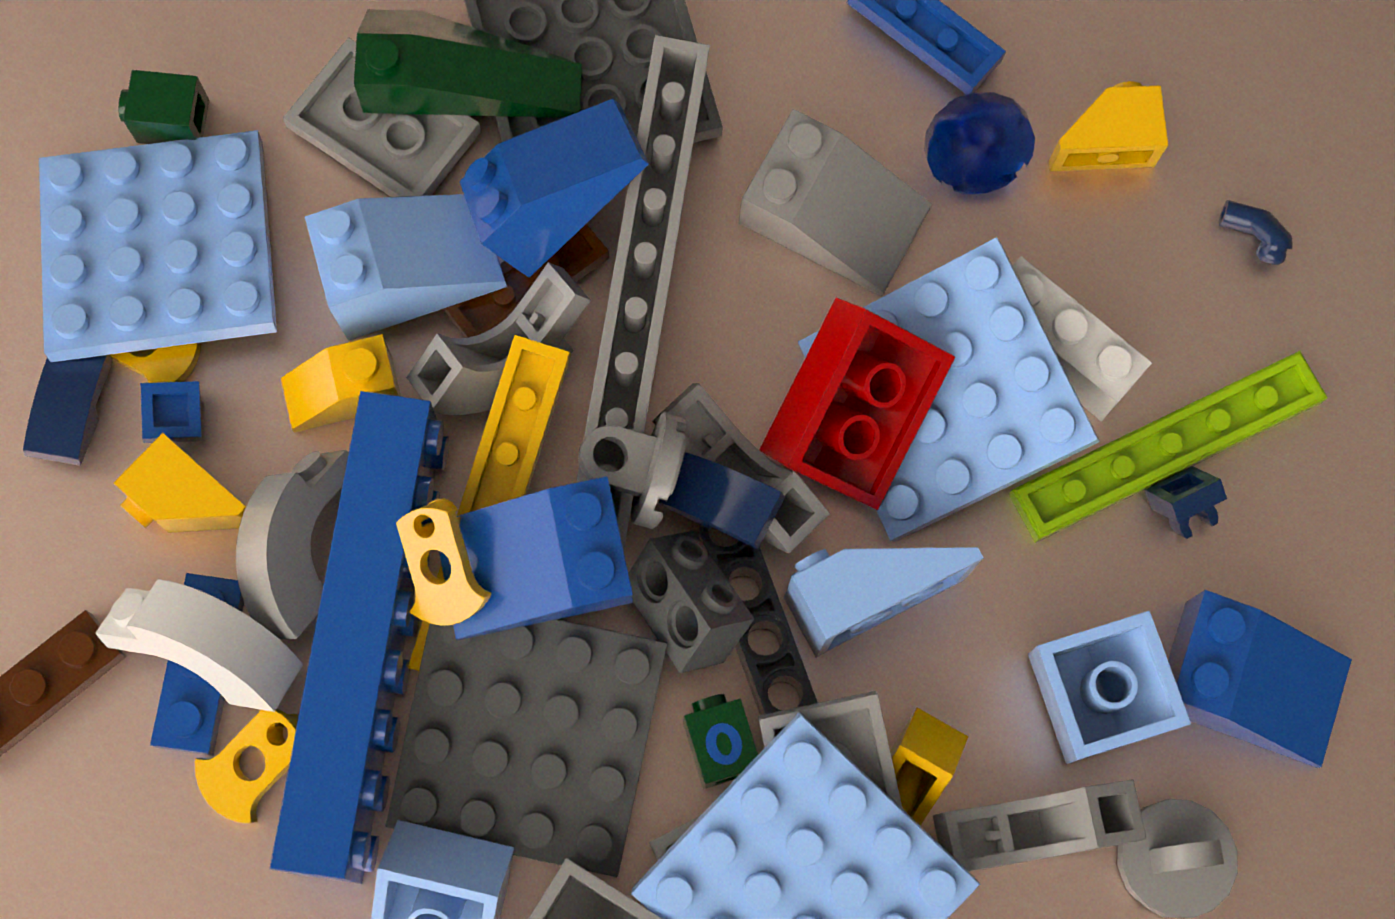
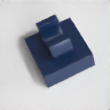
(1185, 496)

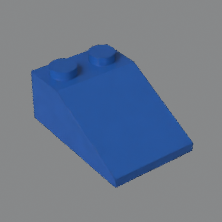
(550, 183)
(544, 557)
(1257, 677)

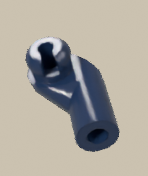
(1261, 224)

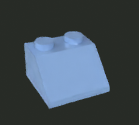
(1108, 687)
(440, 876)

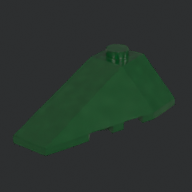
(447, 68)

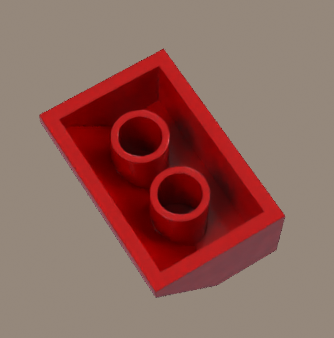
(857, 403)

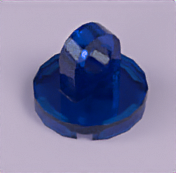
(979, 142)

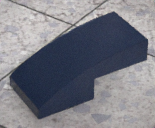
(65, 410)
(724, 499)

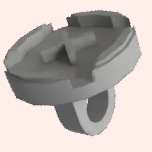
(648, 466)
(1184, 862)

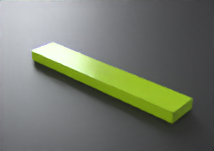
(1167, 446)

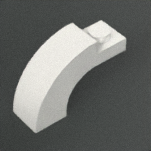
(206, 637)

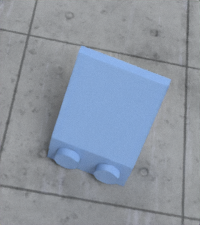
(399, 259)
(864, 587)

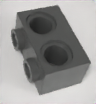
(688, 601)

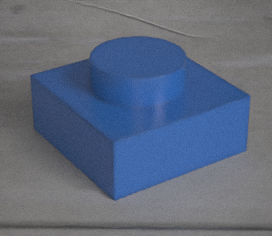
(171, 410)

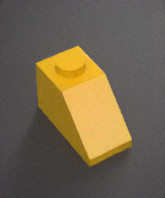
(1116, 132)
(330, 382)
(176, 492)
(925, 762)

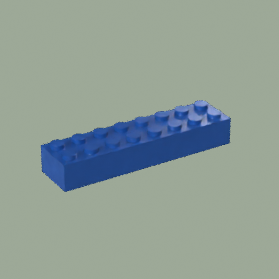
(359, 645)

